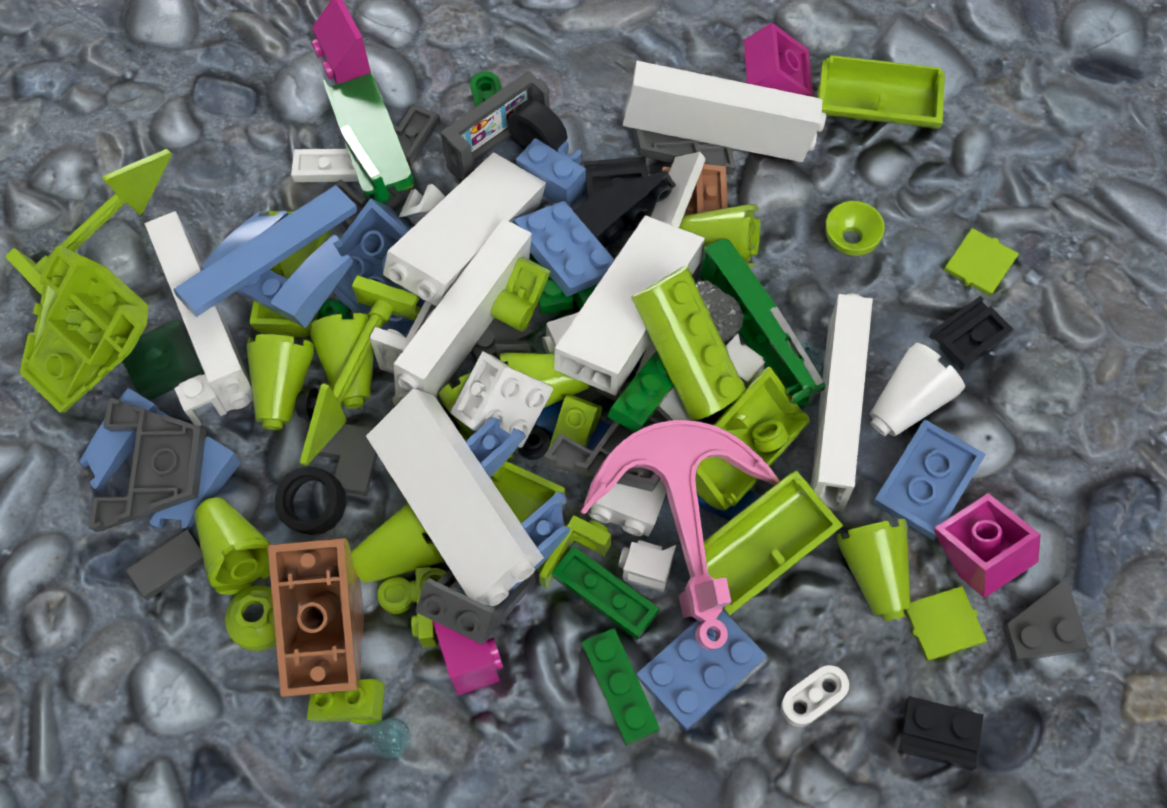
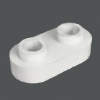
(813, 696)

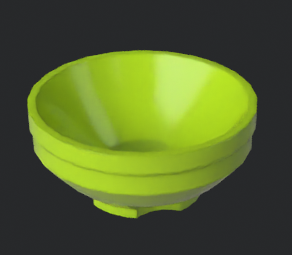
(858, 218)
(251, 635)

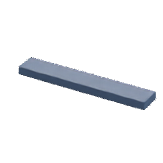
(264, 251)

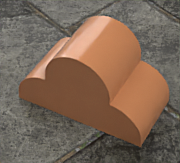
(316, 616)

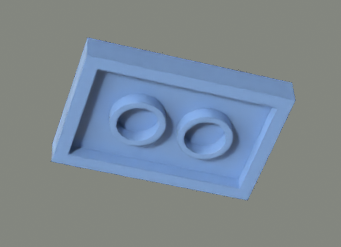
(566, 247)
(929, 479)
(694, 679)

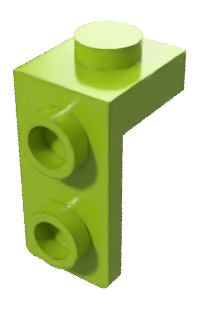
(588, 534)

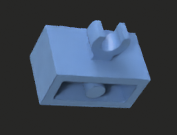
(560, 171)

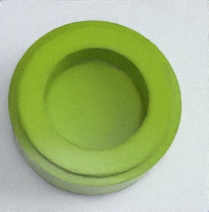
(769, 436)
(395, 595)

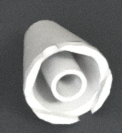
(915, 391)

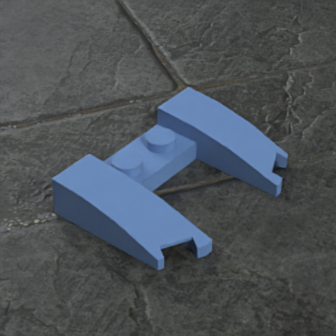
(306, 288)
(110, 450)
(546, 525)

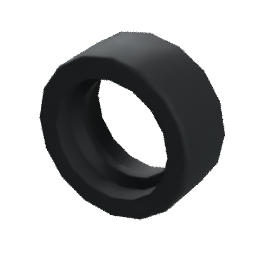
(536, 121)
(286, 493)

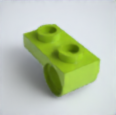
(519, 299)
(577, 420)
(422, 626)
(356, 706)

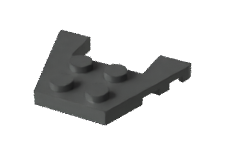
(667, 147)
(575, 458)
(163, 465)

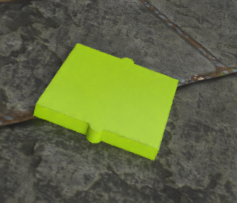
(981, 262)
(945, 624)

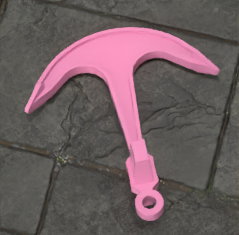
(673, 454)

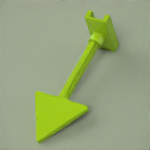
(131, 184)
(327, 414)

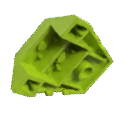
(81, 328)

